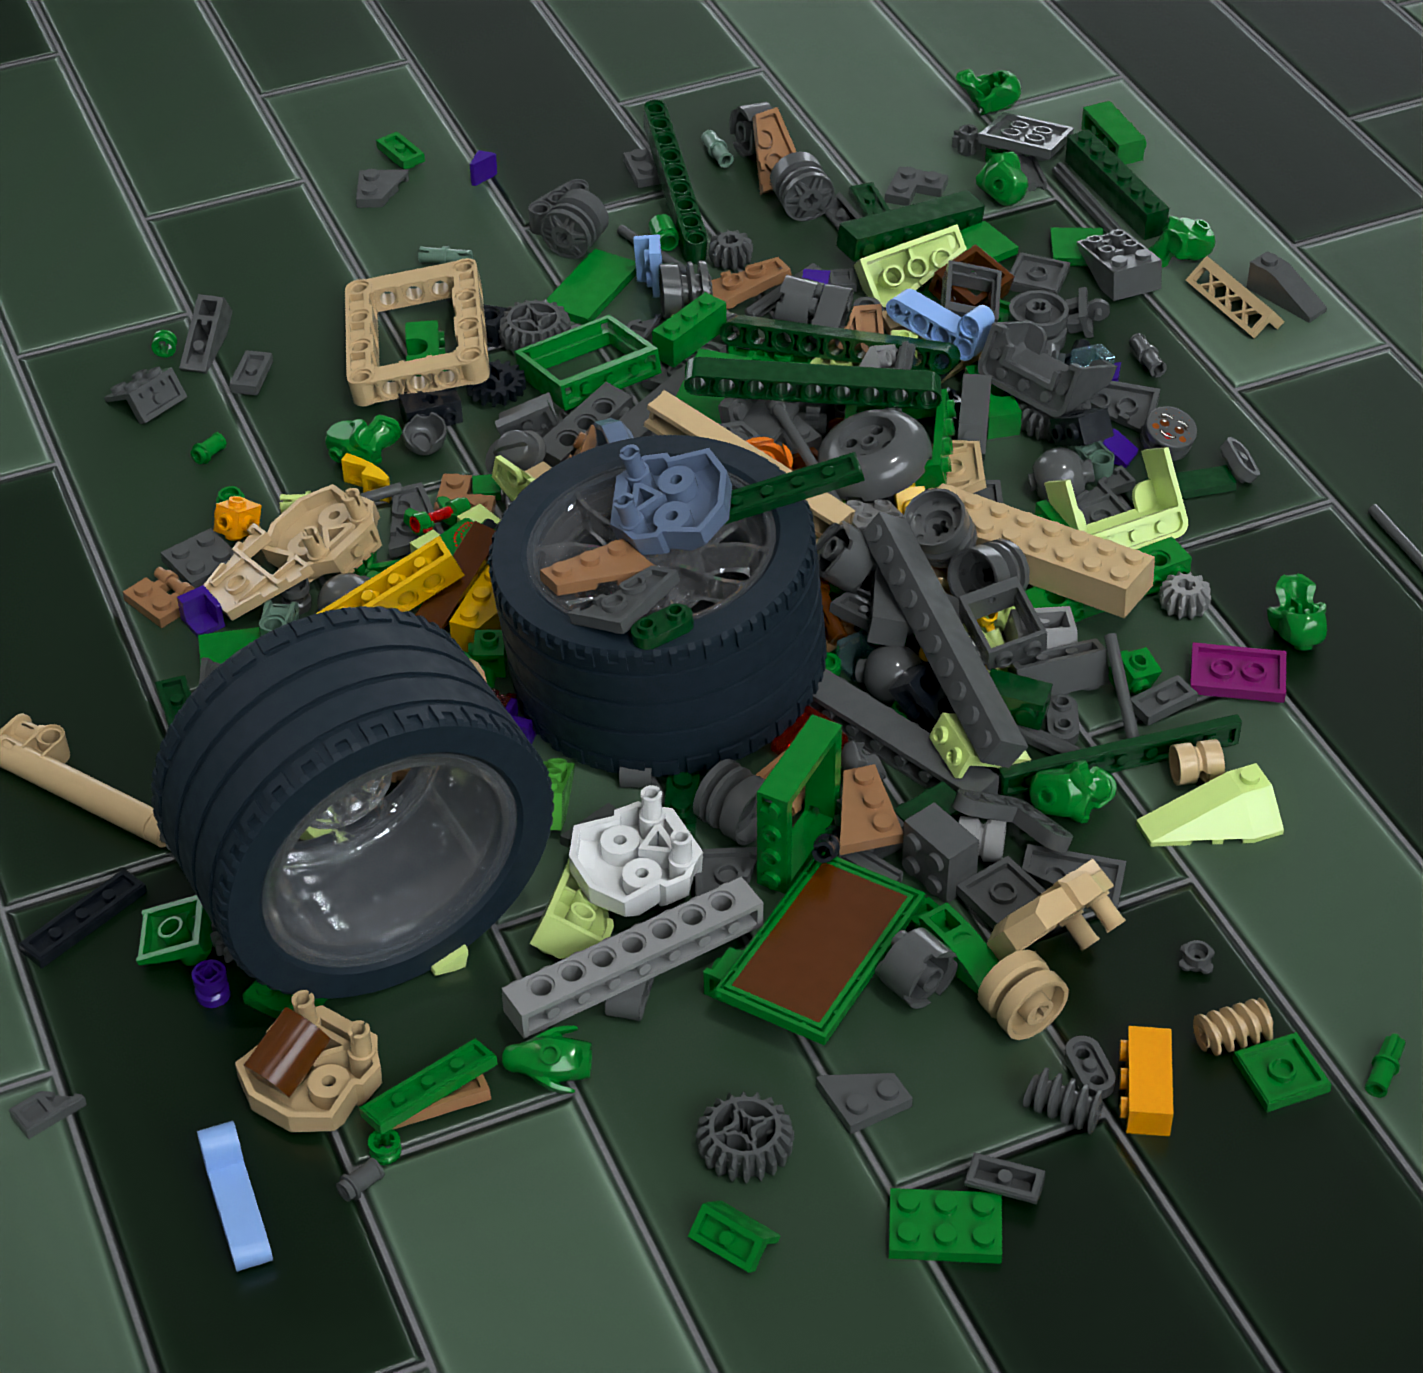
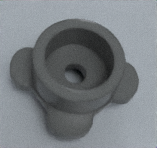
(1196, 957)

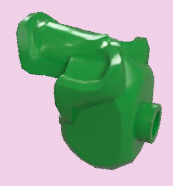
(990, 91)
(1003, 179)
(1184, 240)
(362, 440)
(1297, 616)
(1072, 790)

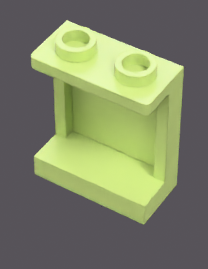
(956, 747)

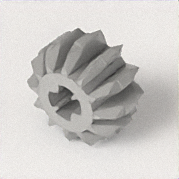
(1185, 595)

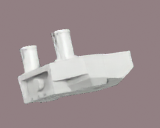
(635, 843)

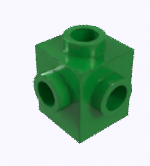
(489, 650)
(1140, 670)

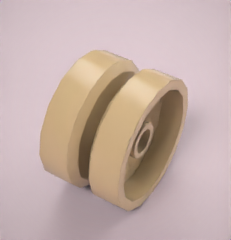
(1023, 994)

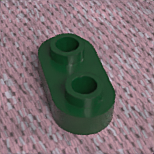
(662, 626)

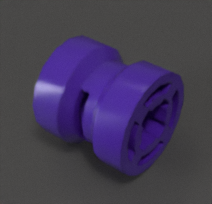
(211, 983)

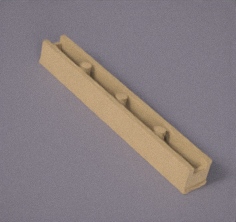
(675, 417)

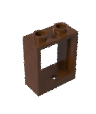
(977, 257)

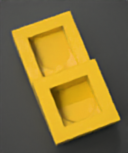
(364, 474)

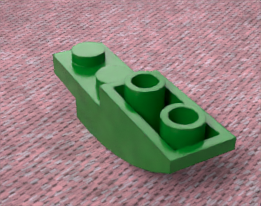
(947, 925)

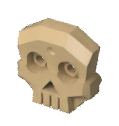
(326, 531)
(1058, 906)
(347, 1062)

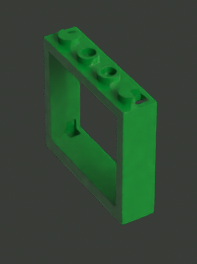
(637, 364)
(937, 468)
(810, 762)

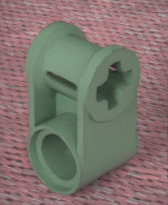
(1101, 459)
(277, 615)

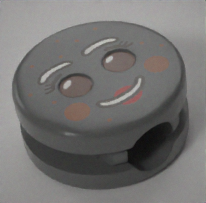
(1170, 429)

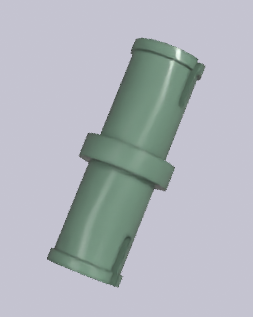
(717, 148)
(442, 255)

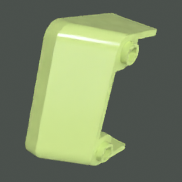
(1156, 501)

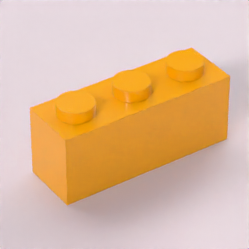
(1147, 1081)

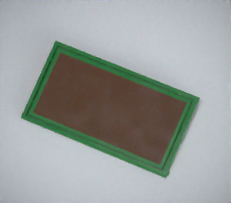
(819, 947)

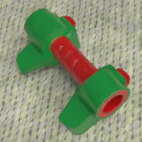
(449, 510)

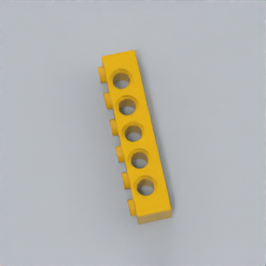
(406, 581)

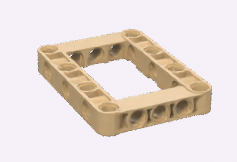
(366, 298)

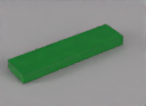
(428, 1086)

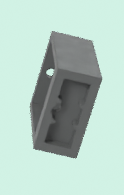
(983, 280)
(994, 599)

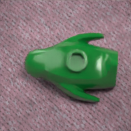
(551, 1059)

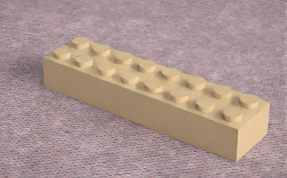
(1065, 558)

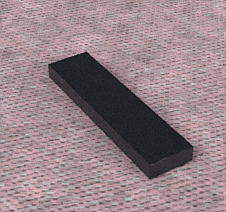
(82, 918)

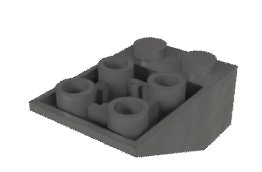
(1121, 264)

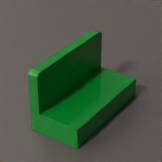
(732, 1234)

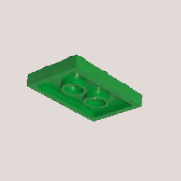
(945, 1225)

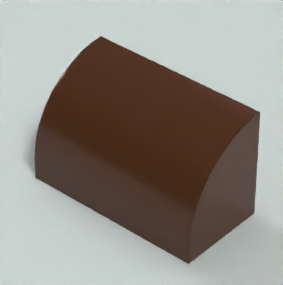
(287, 1052)

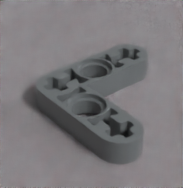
(1015, 811)

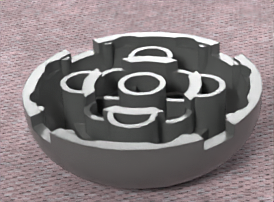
(888, 448)

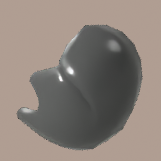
(425, 434)
(853, 757)

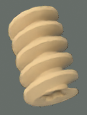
(1233, 1024)

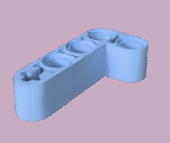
(940, 324)
(234, 1196)

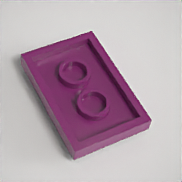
(1238, 672)

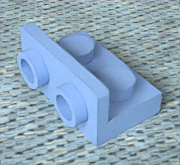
(647, 260)

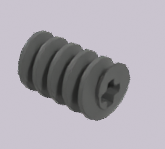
(1064, 1099)

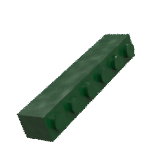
(1116, 184)
(897, 226)

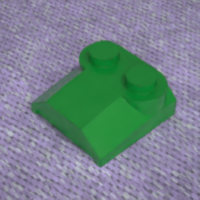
(175, 933)

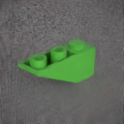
(562, 777)

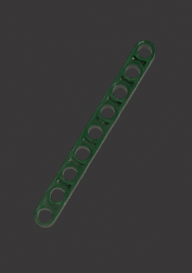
(675, 181)
(825, 339)
(812, 383)

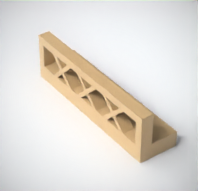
(1240, 293)

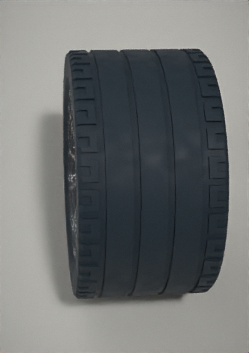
(695, 698)
(309, 737)

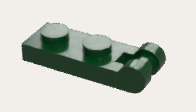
(681, 795)

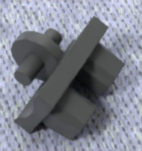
(1083, 313)

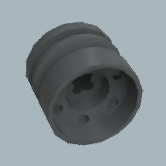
(802, 186)
(574, 223)
(681, 289)
(940, 525)
(986, 565)
(729, 801)

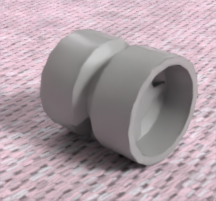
(990, 837)

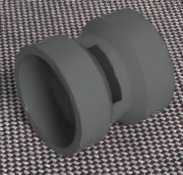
(300, 594)

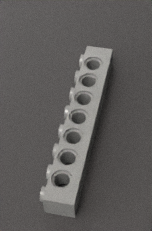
(632, 957)

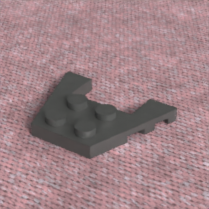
(1102, 500)

